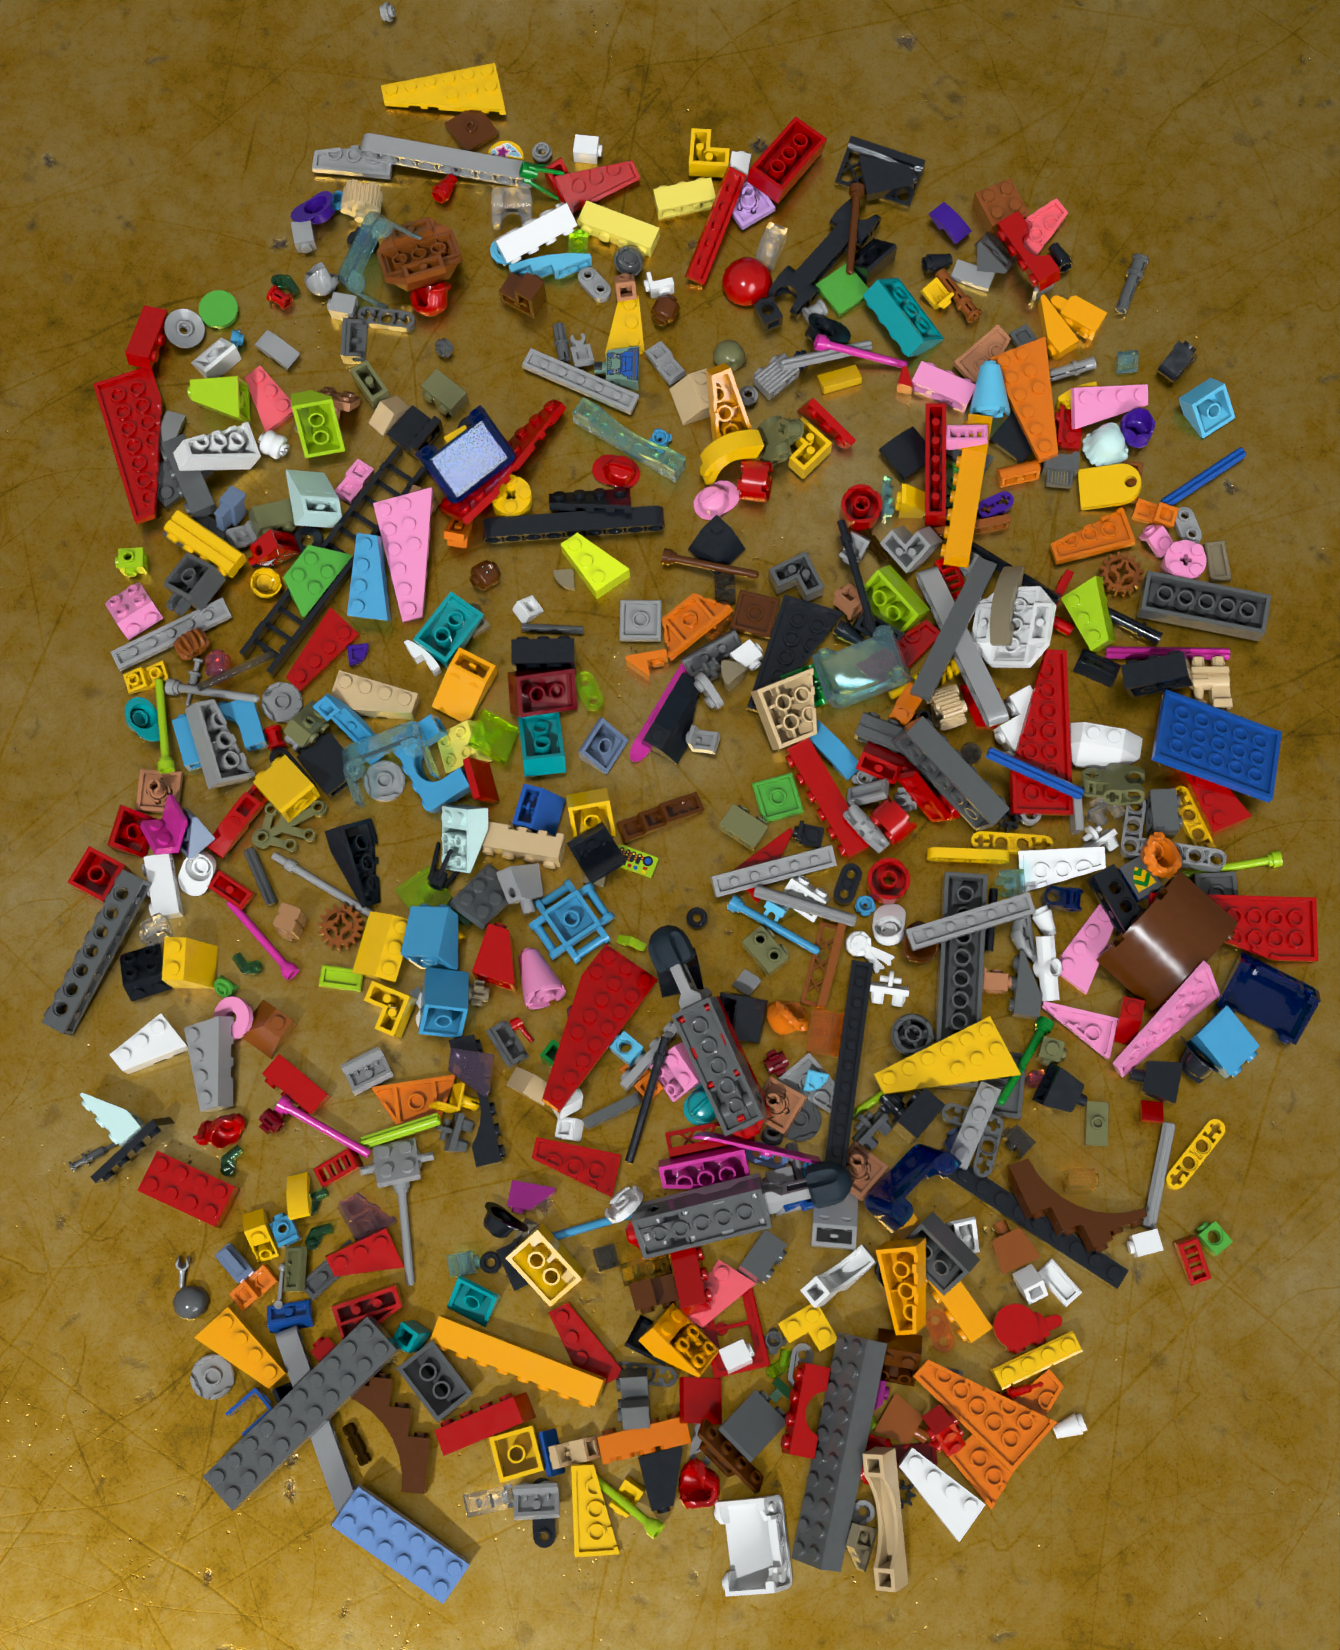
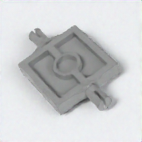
(396, 1163)

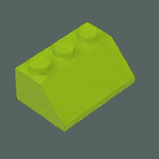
(317, 423)
(894, 600)

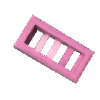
(954, 434)

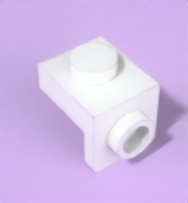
(658, 287)

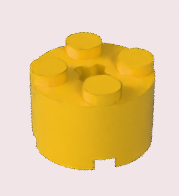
(521, 505)

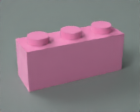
(943, 386)

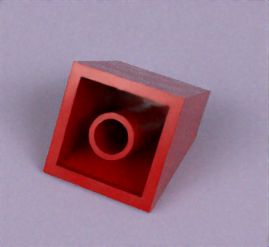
(496, 958)

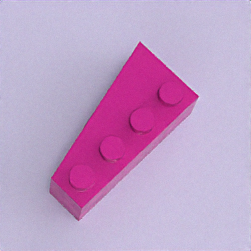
(704, 1168)

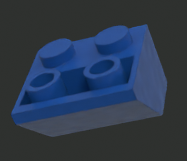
(538, 810)

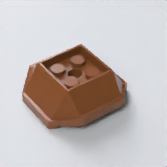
(421, 262)

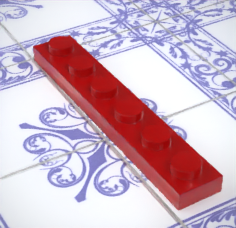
(715, 226)

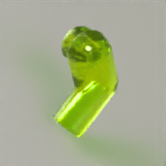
(781, 1366)

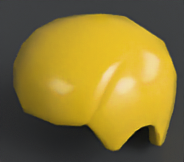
(265, 582)

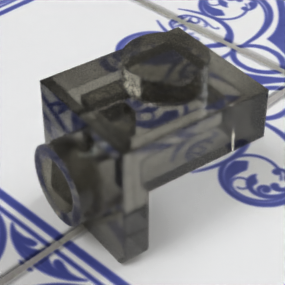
(725, 588)

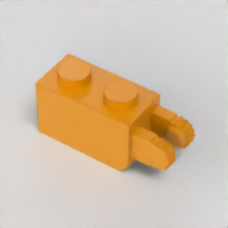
(1079, 315)

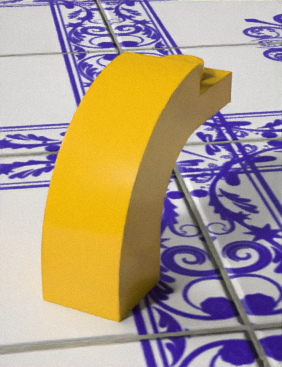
(729, 448)

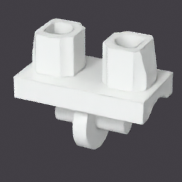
(1105, 838)
(898, 992)

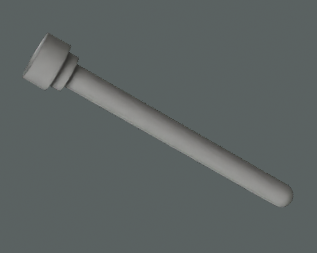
(175, 687)
(401, 1189)

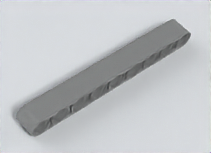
(442, 159)
(966, 654)
(325, 1439)

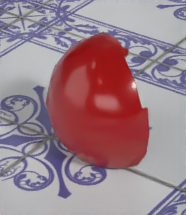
(746, 281)

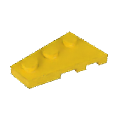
(626, 327)

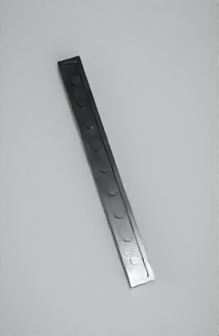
(848, 1062)
(1069, 1246)

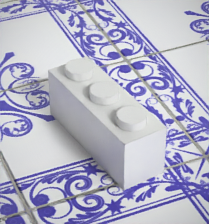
(164, 888)

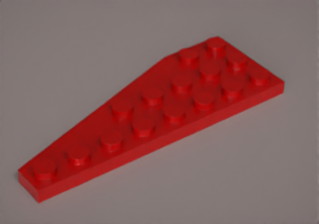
(133, 422)
(523, 446)
(1045, 741)
(1272, 925)
(602, 1006)

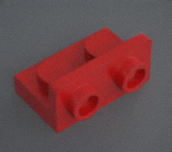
(1067, 438)

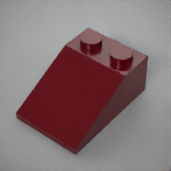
(542, 691)

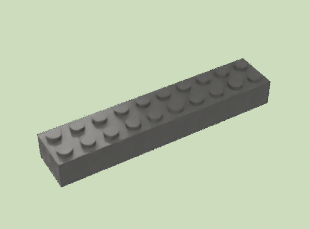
(960, 962)
(302, 1412)
(839, 1451)

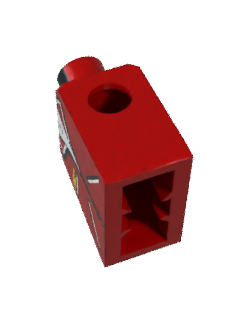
(273, 549)

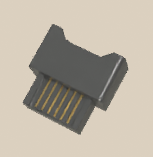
(1061, 470)

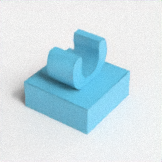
(777, 909)

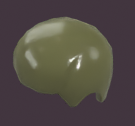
(729, 353)

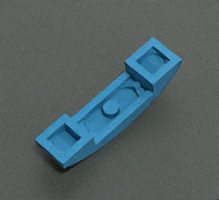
(345, 718)
(835, 751)

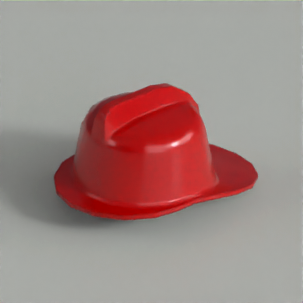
(616, 471)

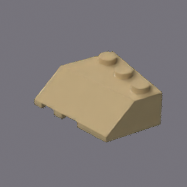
(787, 709)

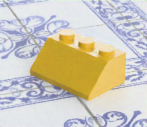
(381, 947)
(546, 1264)

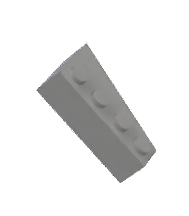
(216, 746)
(211, 1062)

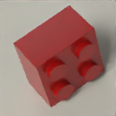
(96, 874)

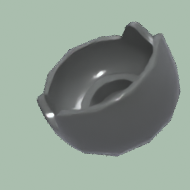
(629, 260)
(191, 1302)

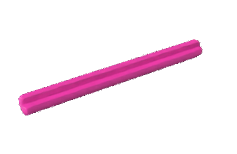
(1118, 652)

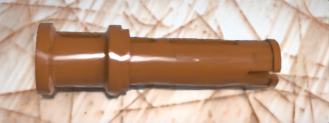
(963, 301)

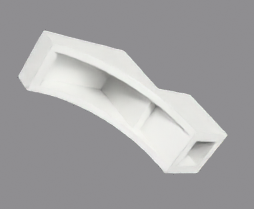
(1009, 732)
(839, 1277)

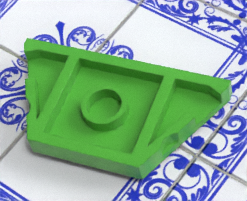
(312, 575)

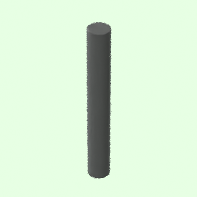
(549, 628)

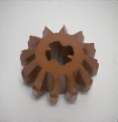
(191, 644)

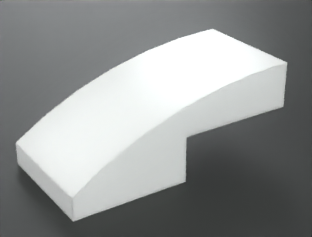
(420, 655)

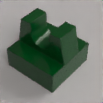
(781, 1390)

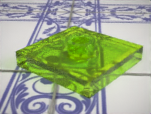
(493, 736)
(417, 891)

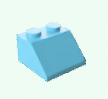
(1207, 407)

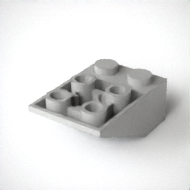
(835, 1225)

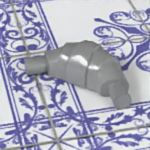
(1023, 937)

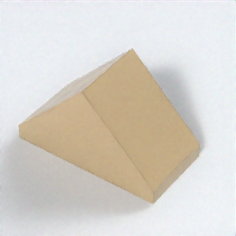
(388, 414)
(527, 1084)

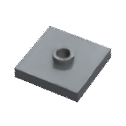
(640, 620)

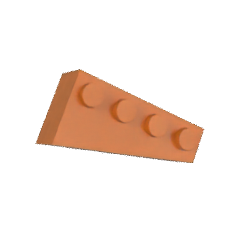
(642, 1441)

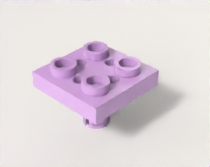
(749, 202)

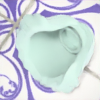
(1105, 445)

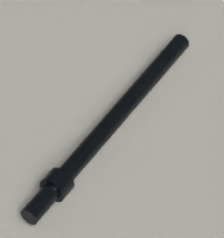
(846, 541)
(659, 1058)

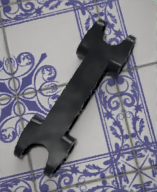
(802, 281)

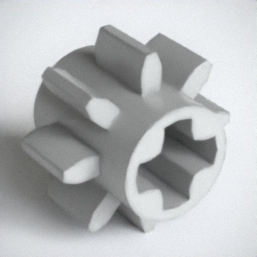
(904, 800)

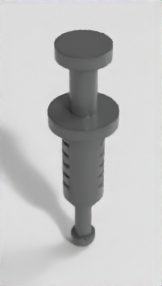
(91, 1156)

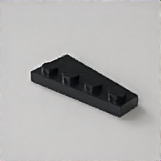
(591, 500)
(132, 1148)

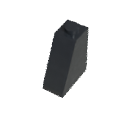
(885, 178)
(660, 1477)

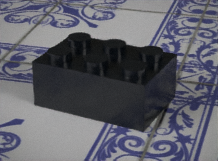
(543, 653)
(1157, 674)
(920, 1113)

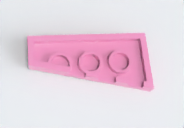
(1100, 403)
(1080, 956)

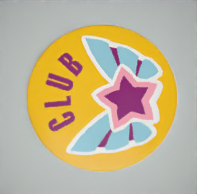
(507, 149)

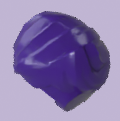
(1137, 427)

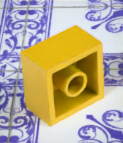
(517, 1453)

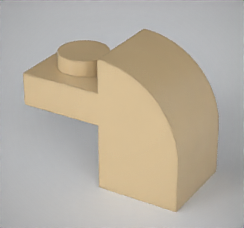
(574, 1452)

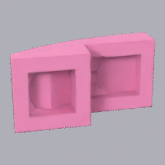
(354, 482)

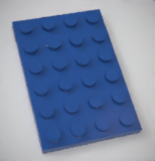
(1217, 746)

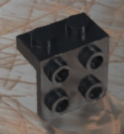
(596, 852)
(143, 972)

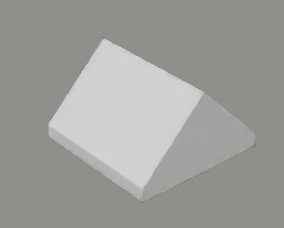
(217, 359)

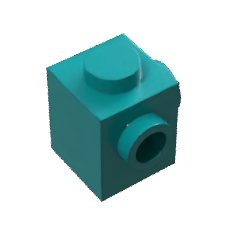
(411, 1336)

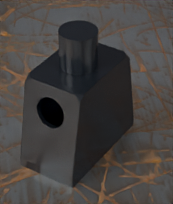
(1158, 1080)
(1060, 1090)

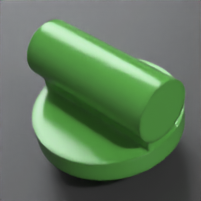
(225, 987)

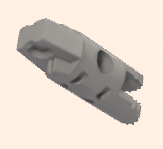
(866, 828)

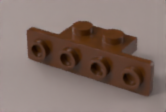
(727, 1457)

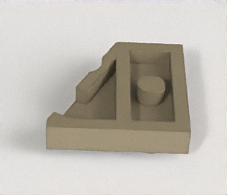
(860, 1544)

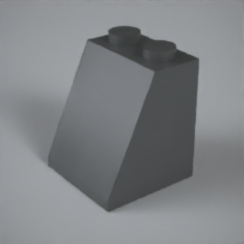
(753, 1424)

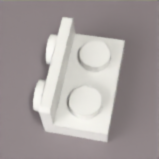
(800, 887)

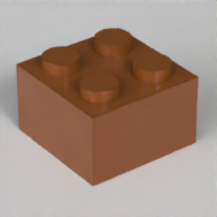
(998, 203)

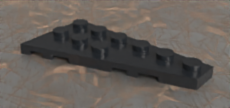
(794, 639)

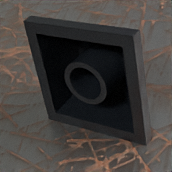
(717, 543)

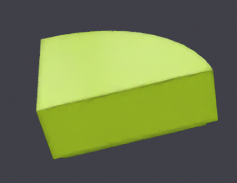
(631, 941)

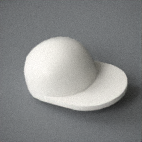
(197, 873)
(889, 924)

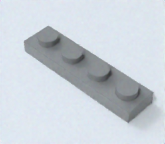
(974, 1123)

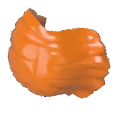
(1161, 856)
(786, 1017)

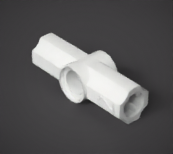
(1047, 967)

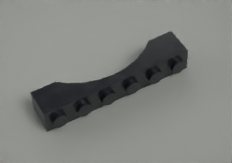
(486, 1144)

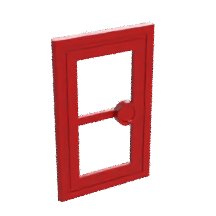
(761, 1359)

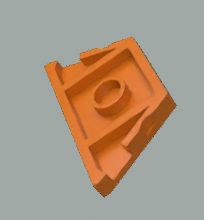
(690, 622)
(411, 1099)

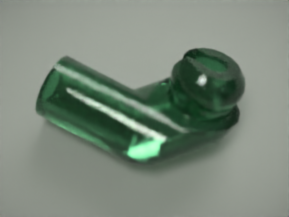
(285, 281)
(247, 967)
(228, 1160)
(316, 1197)
(316, 1234)

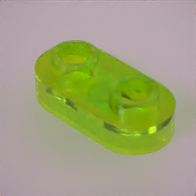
(589, 692)

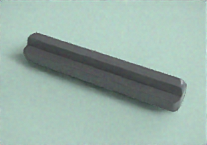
(260, 876)

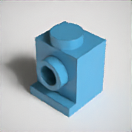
(290, 1236)

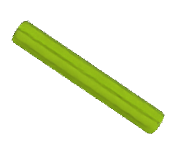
(400, 1130)

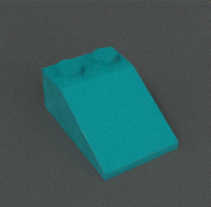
(448, 629)
(542, 744)

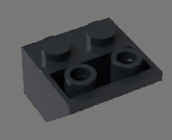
(745, 1014)

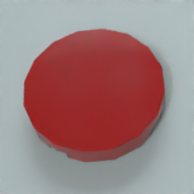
(1015, 1326)

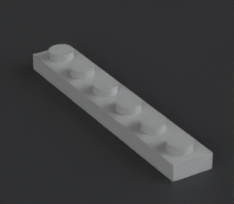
(580, 381)
(165, 636)
(773, 870)
(970, 921)
(644, 1061)

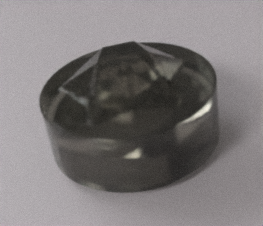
(971, 752)

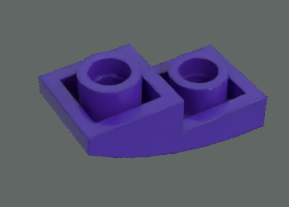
(950, 221)

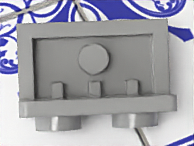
(367, 1070)
(536, 1500)

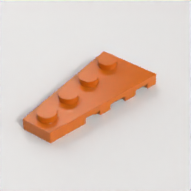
(1103, 536)

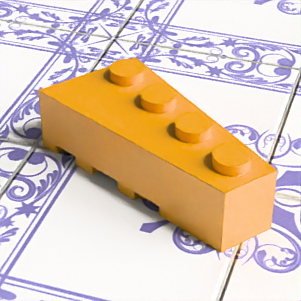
(725, 402)
(904, 1281)
(241, 1346)

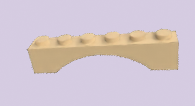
(890, 1559)

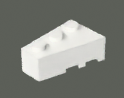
(149, 1045)

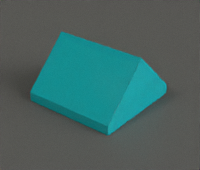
(473, 1301)

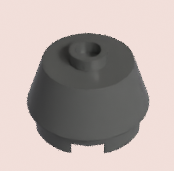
(912, 1034)

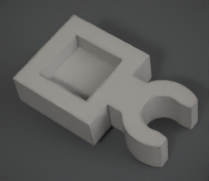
(581, 352)

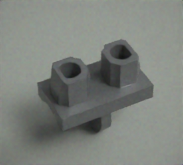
(868, 1126)
(453, 1142)

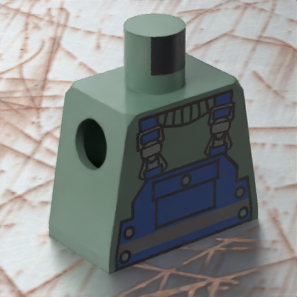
(621, 367)

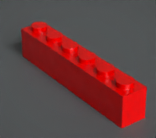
(935, 464)
(826, 797)

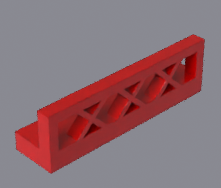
(695, 1147)

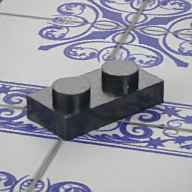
(515, 1278)

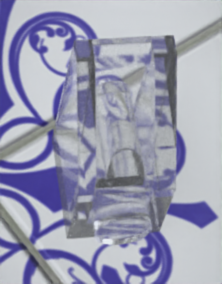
(771, 245)
(155, 930)
(489, 1500)

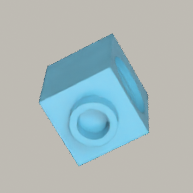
(630, 1056)

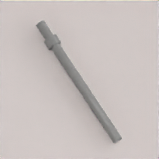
(292, 866)

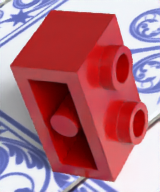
(944, 1431)

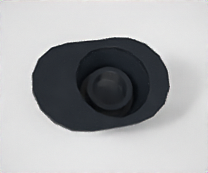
(832, 329)
(1195, 1065)
(500, 1221)

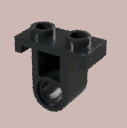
(1177, 361)

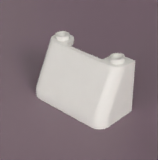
(755, 1545)

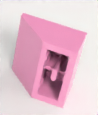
(678, 1073)

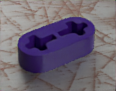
(993, 501)

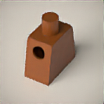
(1011, 1248)
(901, 1421)

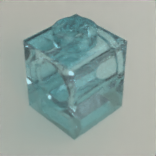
(463, 1263)

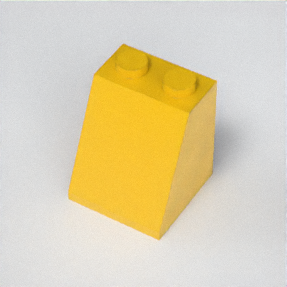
(286, 788)
(189, 963)

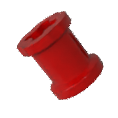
(274, 294)
(274, 737)

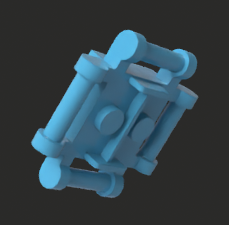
(571, 920)

